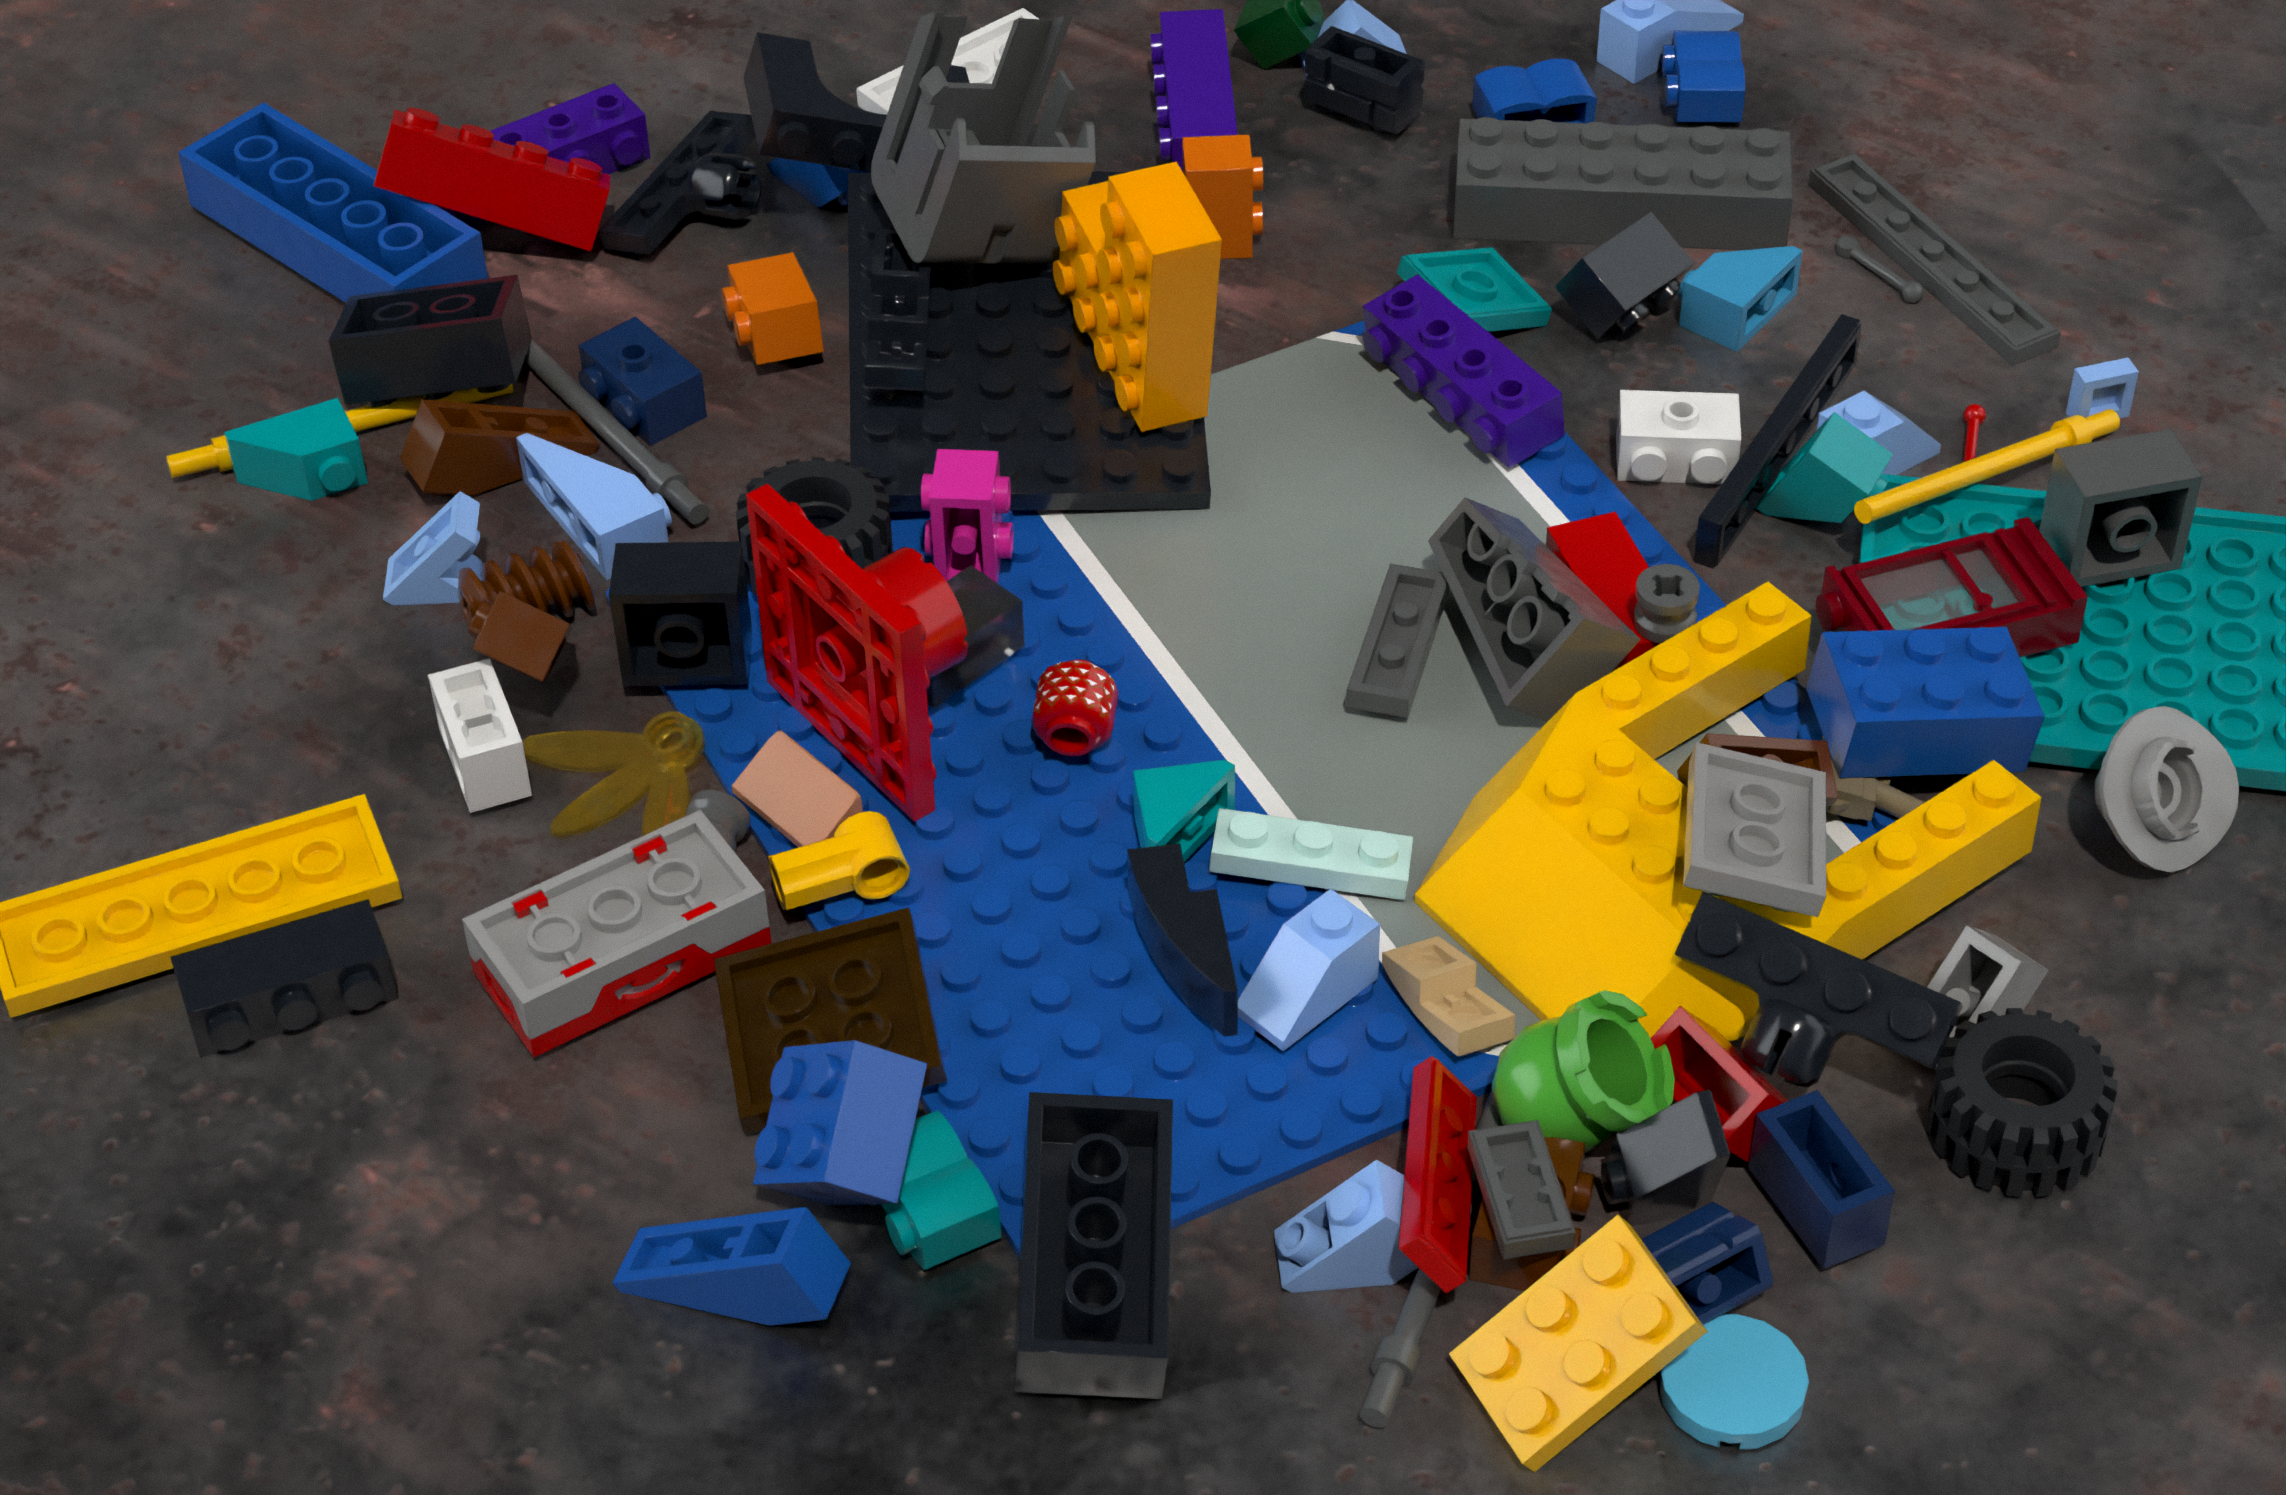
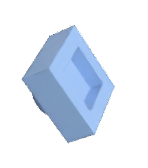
(2102, 388)

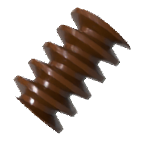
(537, 584)

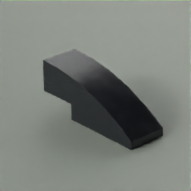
(1184, 934)

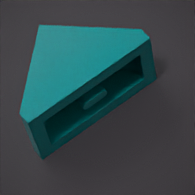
(1181, 803)

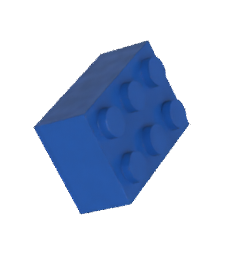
(1923, 701)

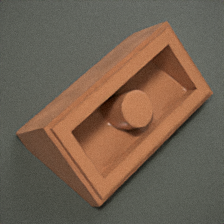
(796, 791)

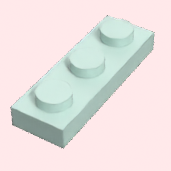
(1311, 854)

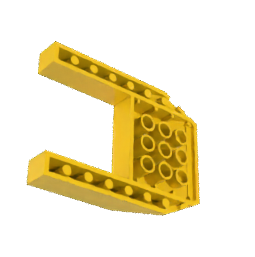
(1578, 844)

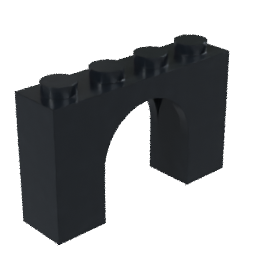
(800, 116)

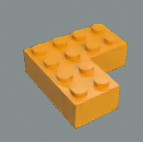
(1144, 288)

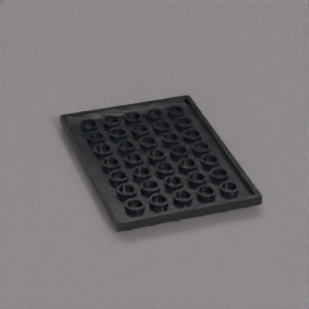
(1013, 380)

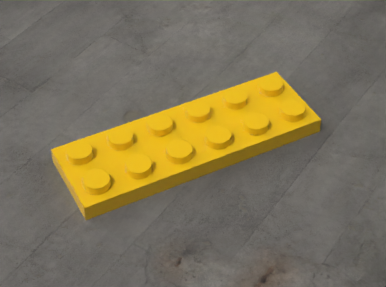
(144, 912)

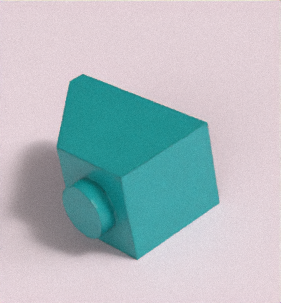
(299, 452)
(1828, 475)

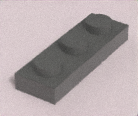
(1398, 641)

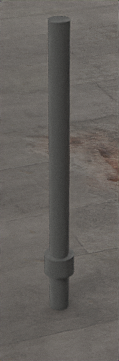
(659, 476)
(1399, 1352)

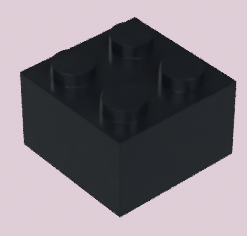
(681, 613)

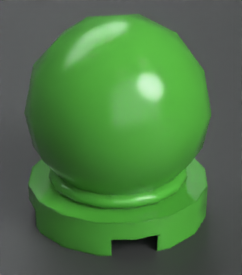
(1584, 1072)

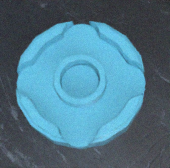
(1736, 1384)

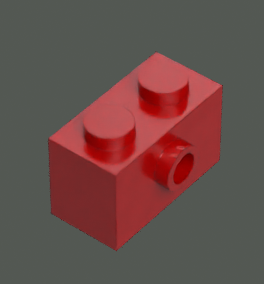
(1708, 1061)

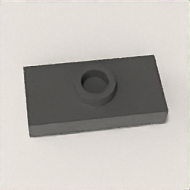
(1521, 1189)

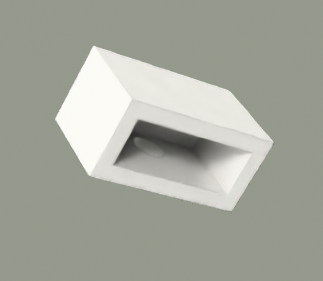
(1677, 436)

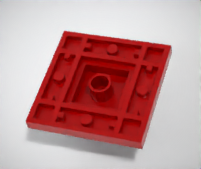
(855, 644)

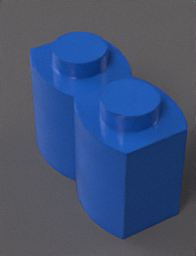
(1704, 76)
(1544, 90)

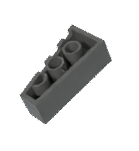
(1526, 610)

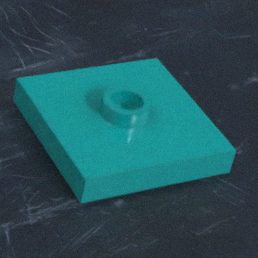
(1480, 286)

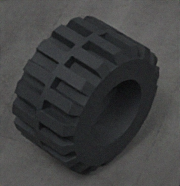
(835, 500)
(2015, 1142)

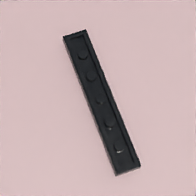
(1777, 442)

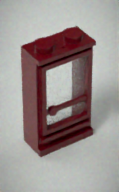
(1964, 583)

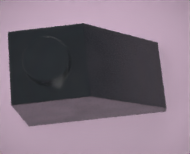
(1667, 1162)

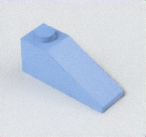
(1636, 30)
(592, 500)

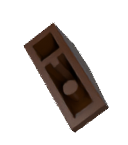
(476, 444)

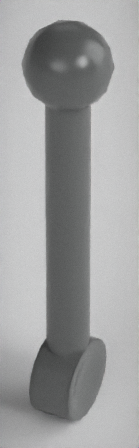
(1848, 247)

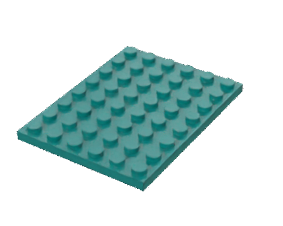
(2175, 638)

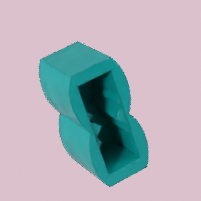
(942, 1198)

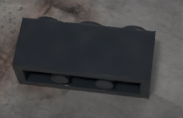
(284, 978)

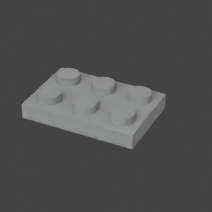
(1756, 830)

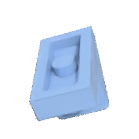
(430, 561)

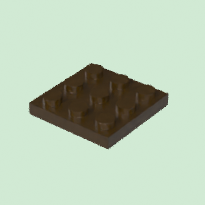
(826, 988)

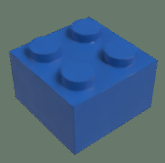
(839, 1123)

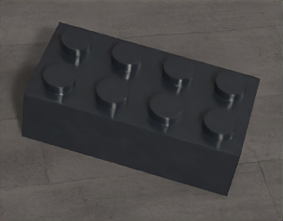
(1095, 1246)

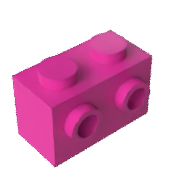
(966, 512)

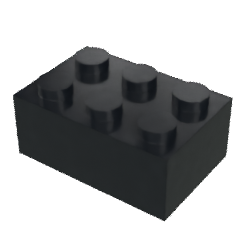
(431, 341)

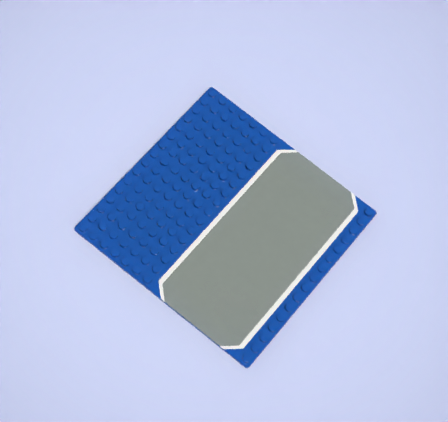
(1234, 648)

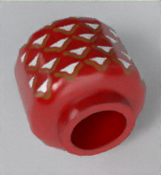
(1074, 707)

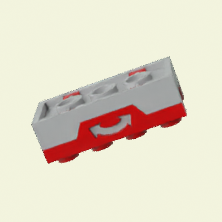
(616, 932)

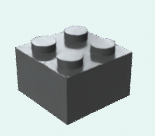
(2121, 506)

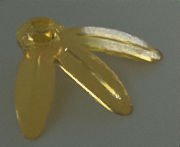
(643, 765)

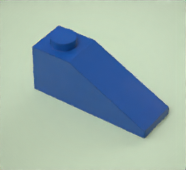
(741, 1266)

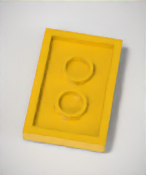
(1577, 1343)

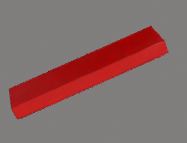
(1438, 1175)

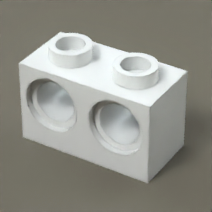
(480, 735)

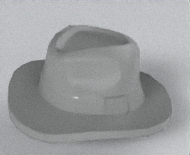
(2166, 789)

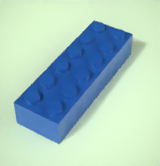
(321, 211)

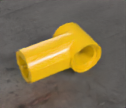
(857, 858)

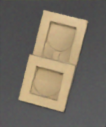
(1443, 995)

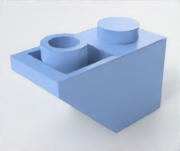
(1346, 1236)

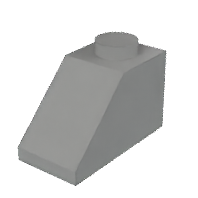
(1986, 975)

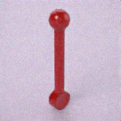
(1974, 416)

